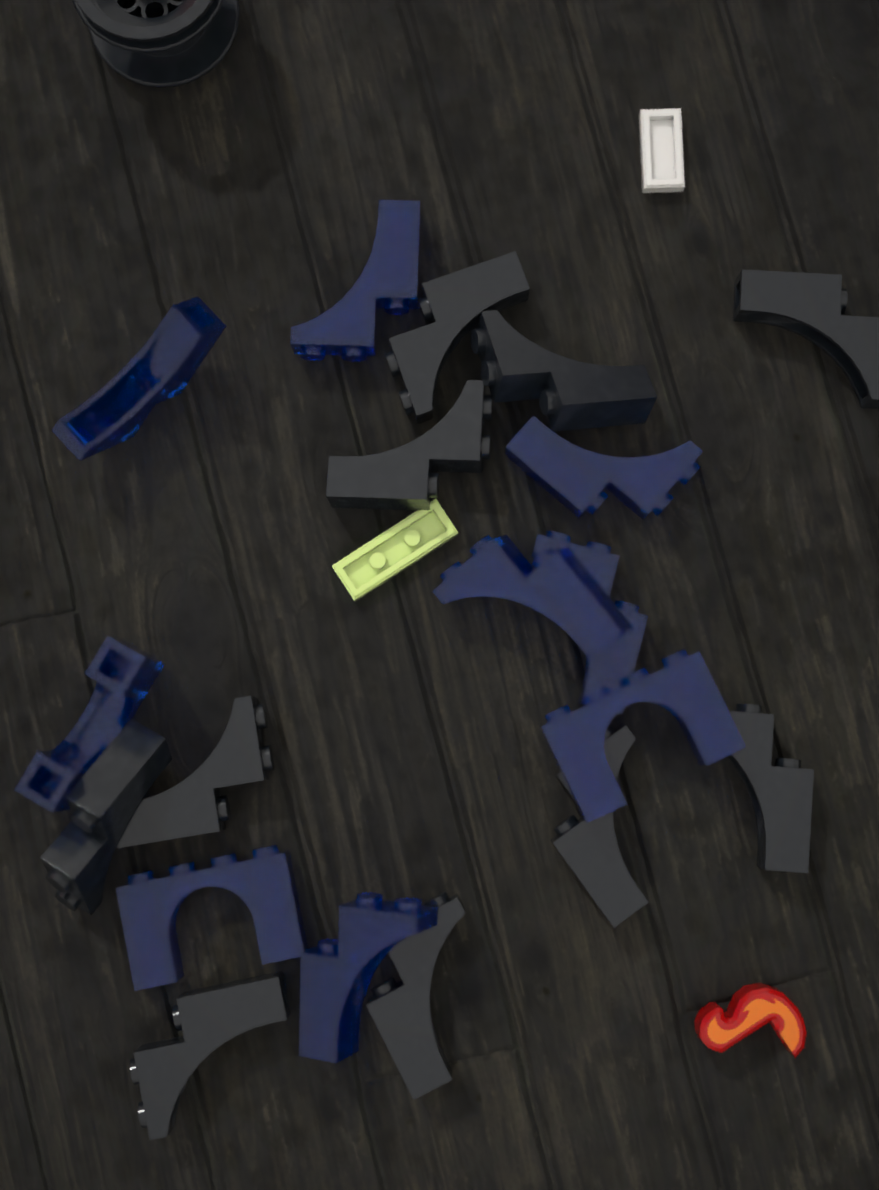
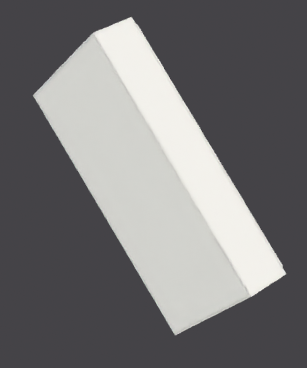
(661, 150)

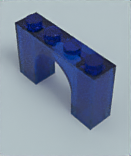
(123, 681)
(680, 687)
(152, 905)

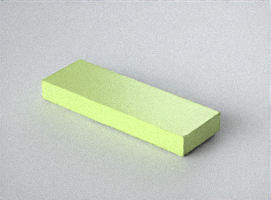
(395, 550)

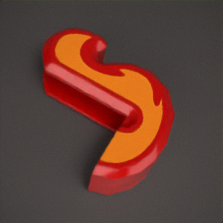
(747, 1012)

